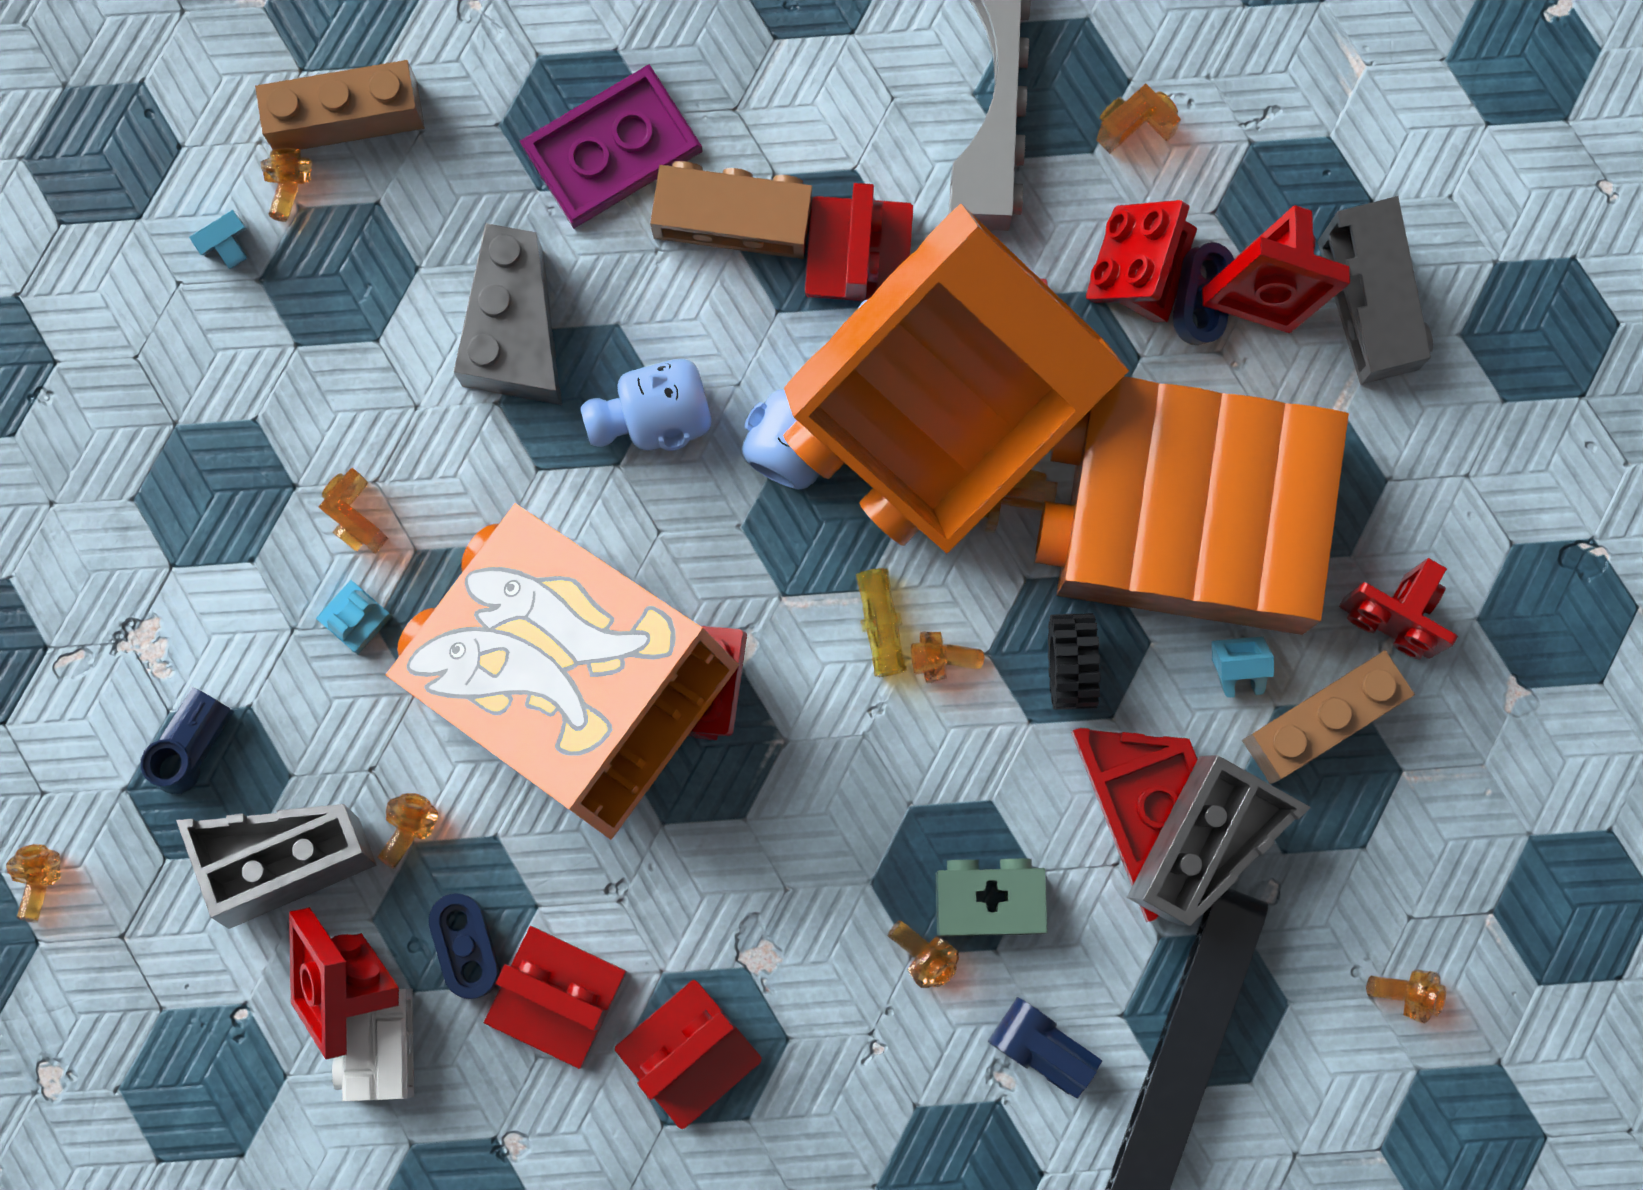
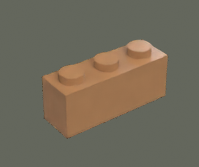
(340, 106)
(731, 210)
(1328, 717)

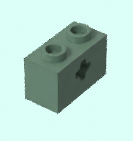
(1019, 914)

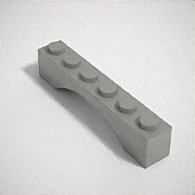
(985, 170)

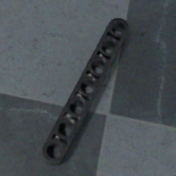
(1189, 1044)

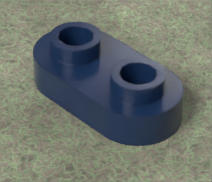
(1189, 295)
(461, 947)

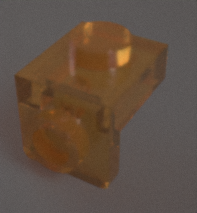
(1125, 117)
(1027, 493)
(352, 526)

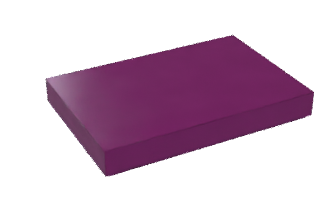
(610, 146)

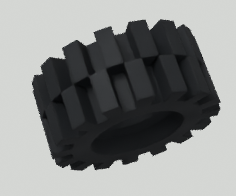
(1073, 661)

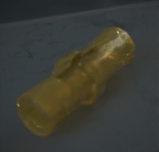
(881, 622)

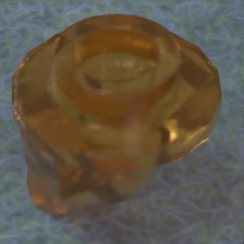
(287, 170)
(932, 656)
(410, 823)
(36, 868)
(929, 957)
(1422, 993)

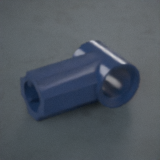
(189, 736)
(1035, 1042)

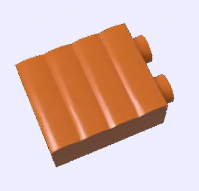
(948, 384)
(1198, 505)

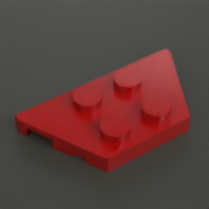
(1136, 787)

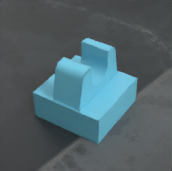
(220, 236)
(354, 617)
(1243, 660)

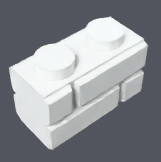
(378, 1054)

